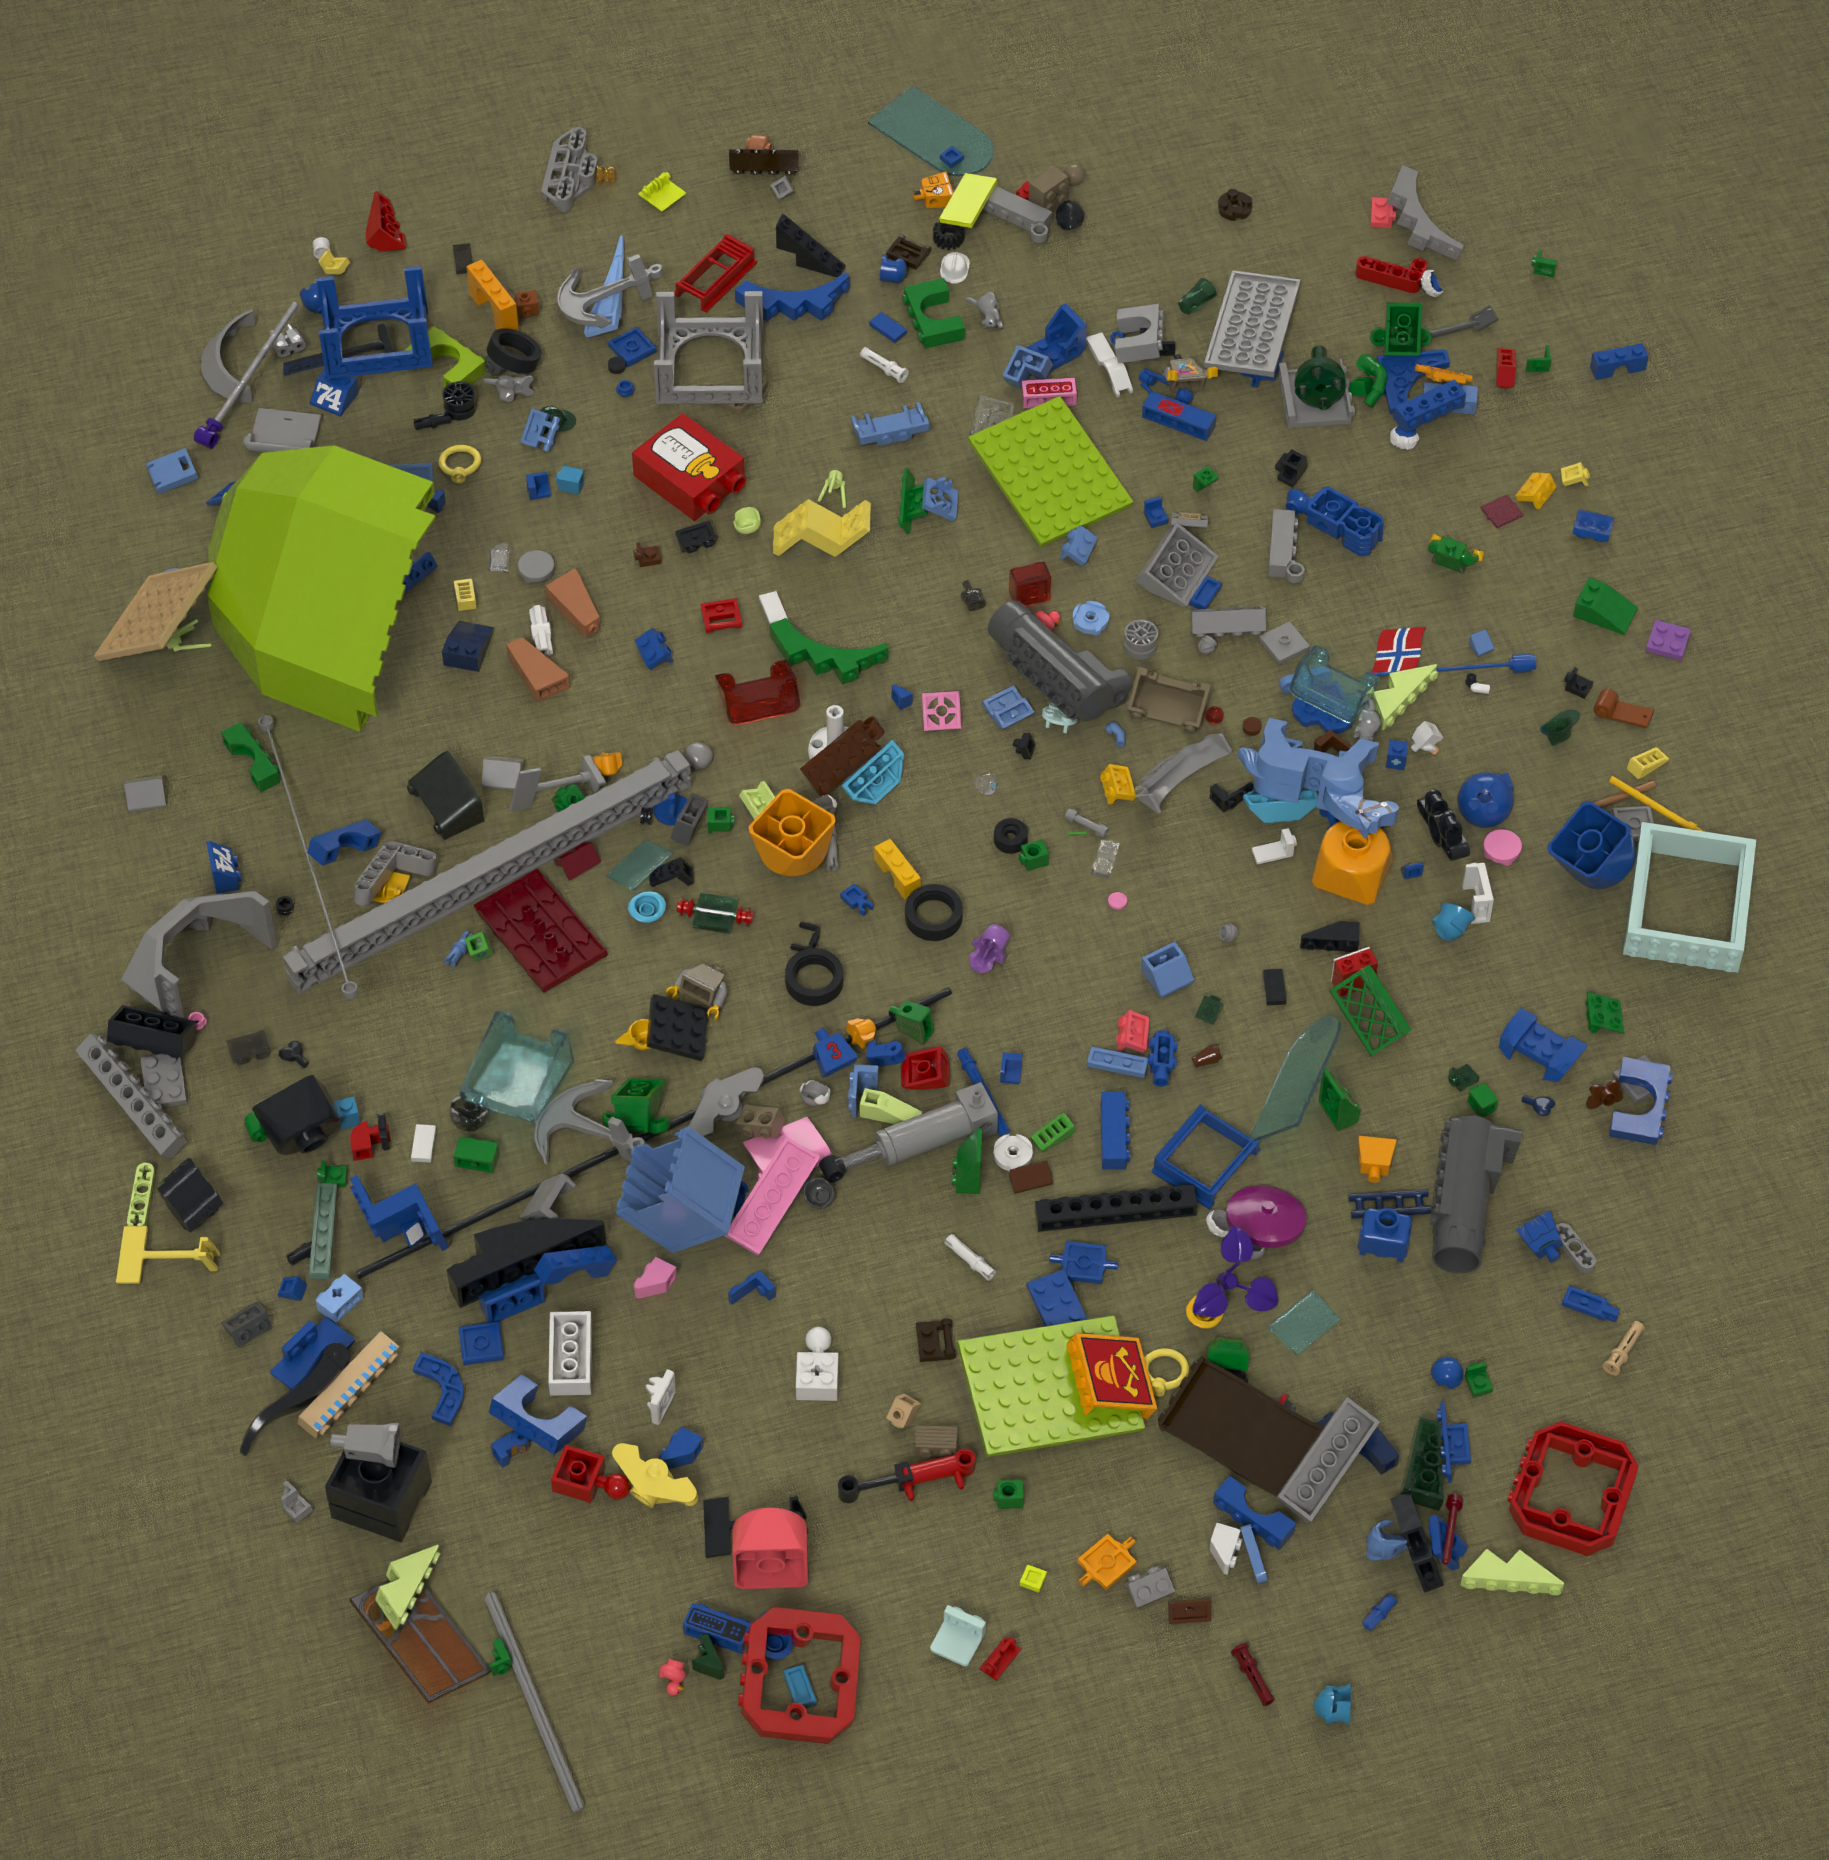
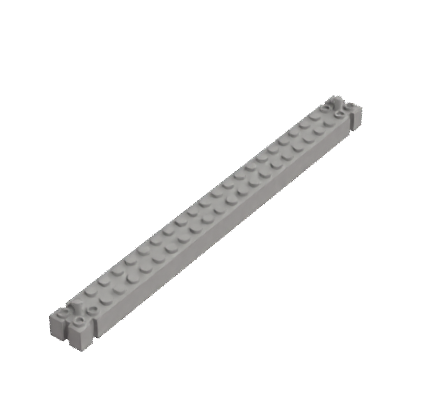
(486, 872)

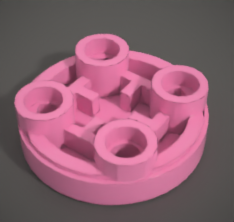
(1502, 846)

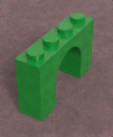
(932, 331)

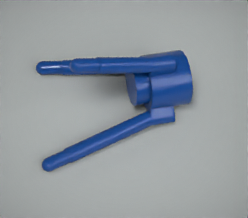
(1148, 377)

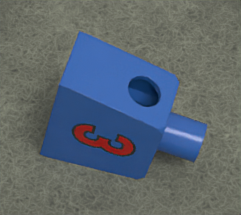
(832, 1053)

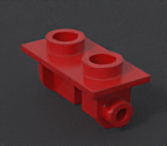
(1000, 1658)

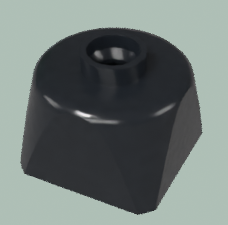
(298, 1117)

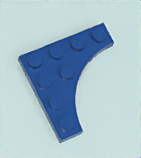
(1403, 375)

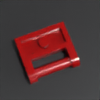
(721, 610)

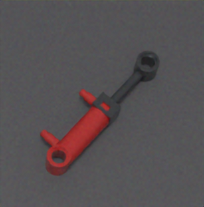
(909, 1475)

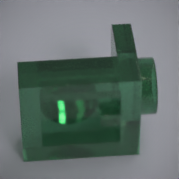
(1209, 1009)
(1462, 1077)

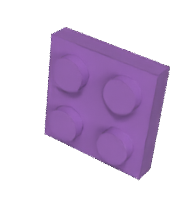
(1668, 640)

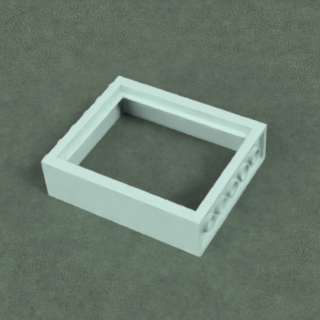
(1678, 947)

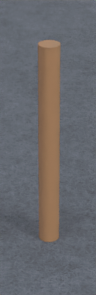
(1623, 795)

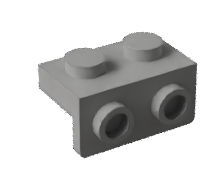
(1149, 1586)

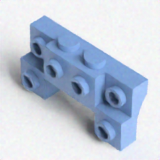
(892, 427)

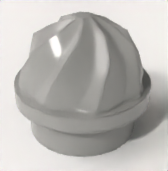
(1207, 645)
(1228, 932)

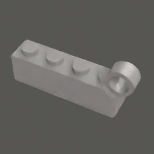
(1020, 212)
(1282, 547)

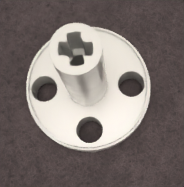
(826, 735)

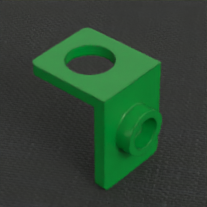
(1539, 364)

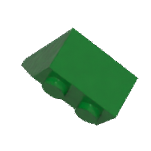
(1604, 607)
(1337, 1102)
(968, 1165)

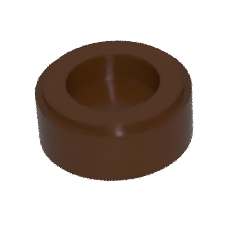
(1252, 726)

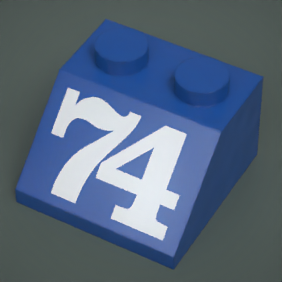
(334, 394)
(223, 867)

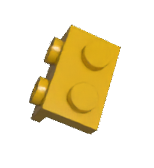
(1537, 489)

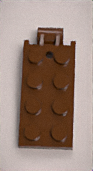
(843, 755)

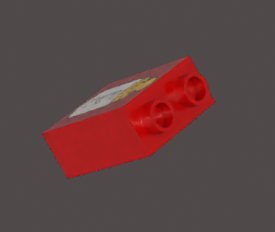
(689, 467)

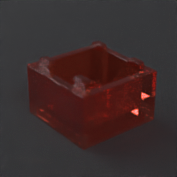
(1030, 584)

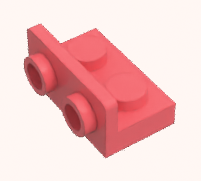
(1382, 213)
(1133, 1031)

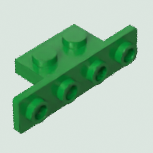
(910, 501)

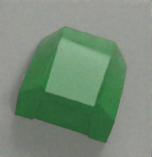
(1228, 1353)

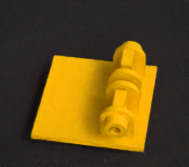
(393, 887)

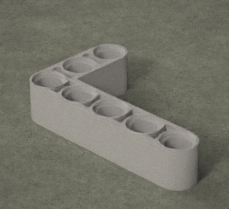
(389, 857)

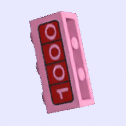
(1040, 391)

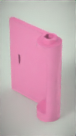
(801, 1131)

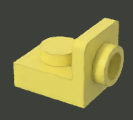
(1575, 474)

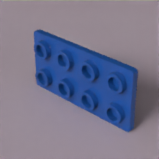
(305, 1347)

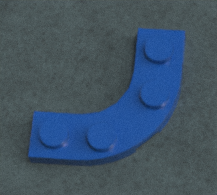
(449, 1381)

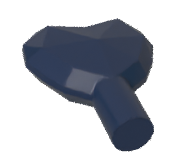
(1540, 1105)

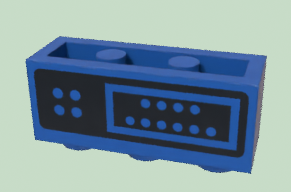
(720, 1626)

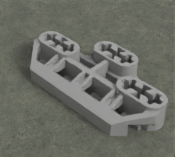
(574, 176)

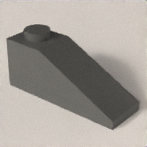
(688, 819)

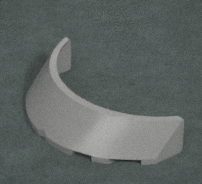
(212, 367)
(1176, 768)

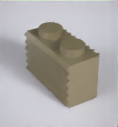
(935, 1441)

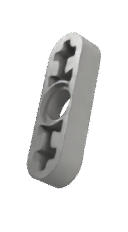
(1576, 1257)

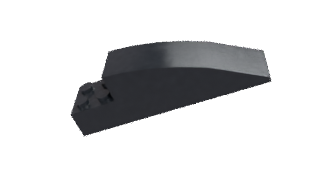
(515, 1250)

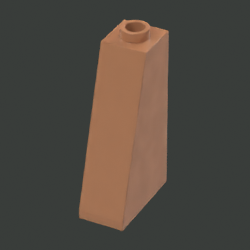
(573, 601)
(537, 670)

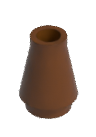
(1207, 1056)

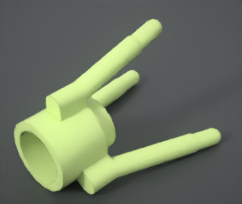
(834, 482)
(175, 639)

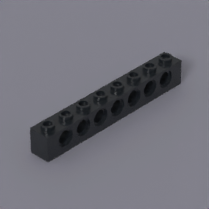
(1108, 1215)

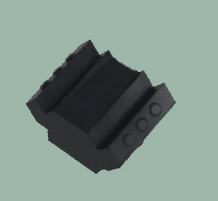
(189, 1195)

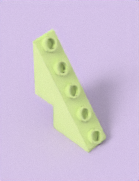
(1402, 691)
(1517, 1575)
(405, 1581)

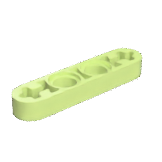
(144, 1198)

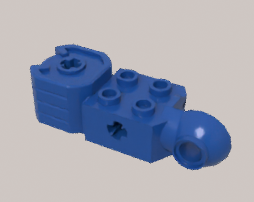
(1339, 516)

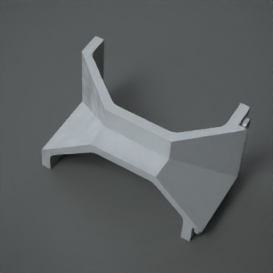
(146, 969)

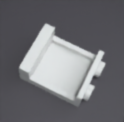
(1476, 878)

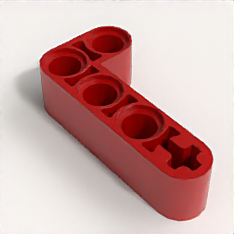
(1391, 274)

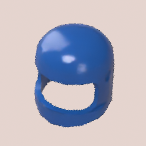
(892, 270)

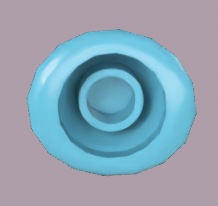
(647, 906)

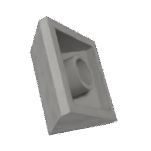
(501, 772)
(145, 793)

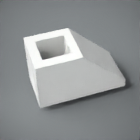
(1224, 1545)

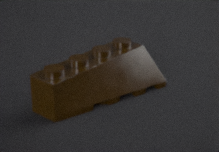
(763, 160)

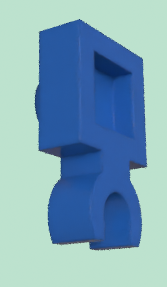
(855, 897)

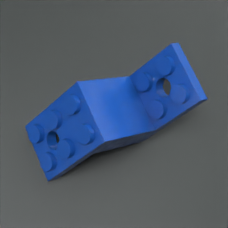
(395, 1211)

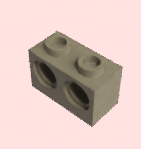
(760, 1121)

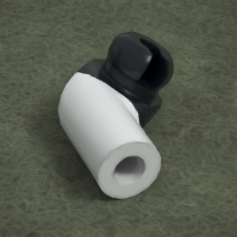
(1475, 686)

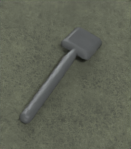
(1479, 320)

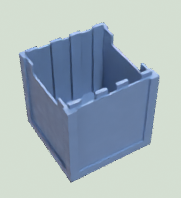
(680, 1191)

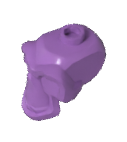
(989, 948)

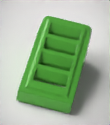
(1057, 1123)

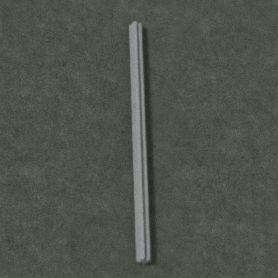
(534, 1703)

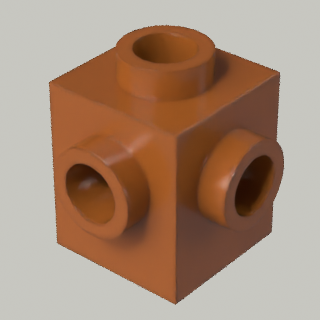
(527, 303)

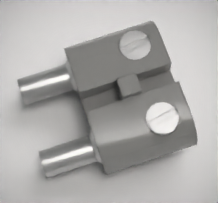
(290, 342)

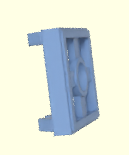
(944, 508)

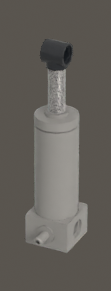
(922, 1133)

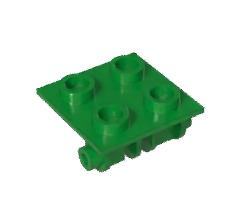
(1603, 1013)

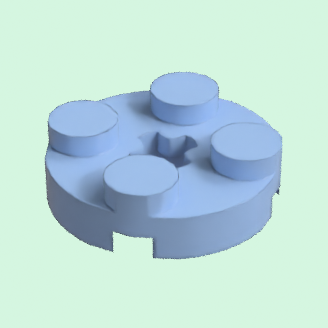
(1089, 626)

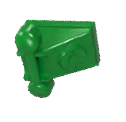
(1402, 330)
(637, 1106)

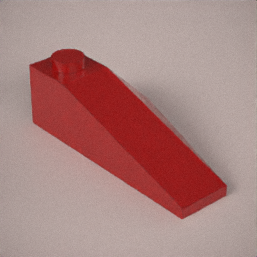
(382, 228)

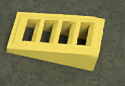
(465, 604)
(1650, 763)

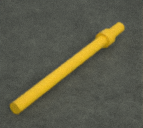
(1654, 805)

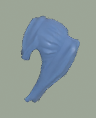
(1384, 1546)

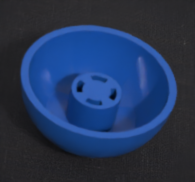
(1482, 809)

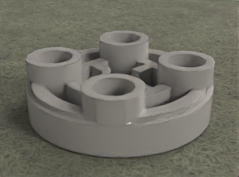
(536, 566)

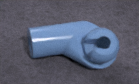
(1114, 728)

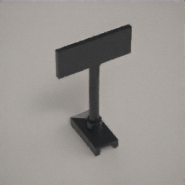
(718, 1526)

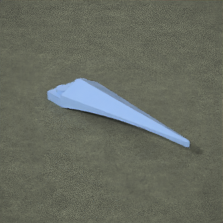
(612, 305)

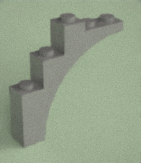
(1424, 232)

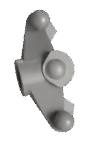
(723, 1098)

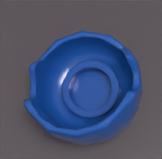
(1447, 1372)

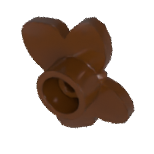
(1604, 1095)

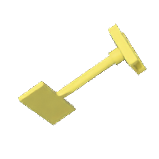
(133, 1254)

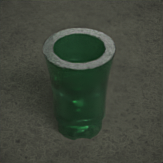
(1198, 295)

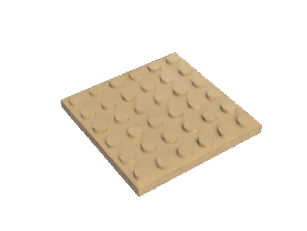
(156, 611)

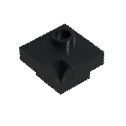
(1291, 467)

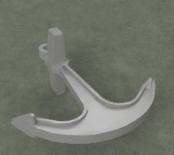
(574, 304)
(561, 1114)

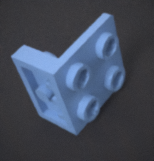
(863, 1077)

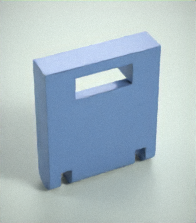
(168, 471)

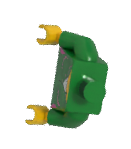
(1452, 553)

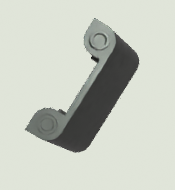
(447, 796)

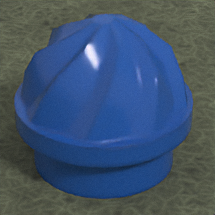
(1184, 395)

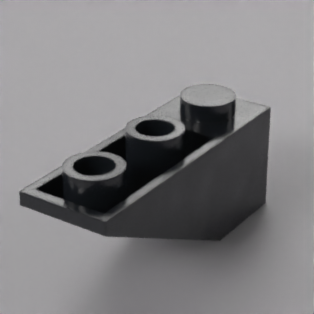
(1334, 937)

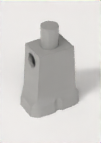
(371, 1442)

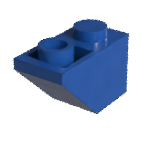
(683, 1448)

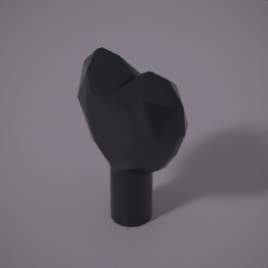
(293, 1052)

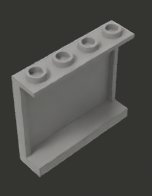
(1302, 415)

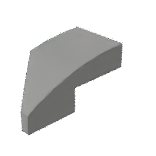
(294, 1504)

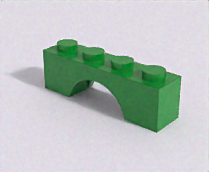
(240, 742)

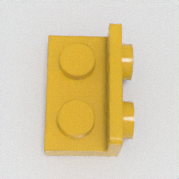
(1117, 783)

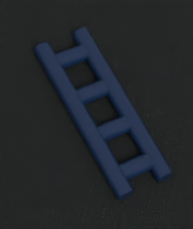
(1397, 1195)

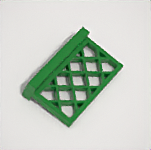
(1385, 1005)

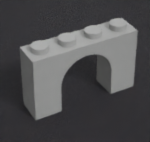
(1146, 344)

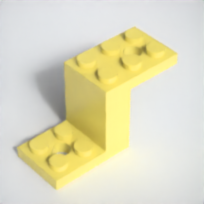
(821, 528)

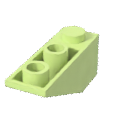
(885, 1108)

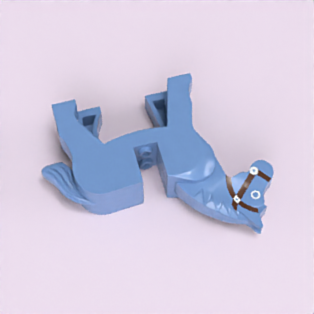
(1287, 768)

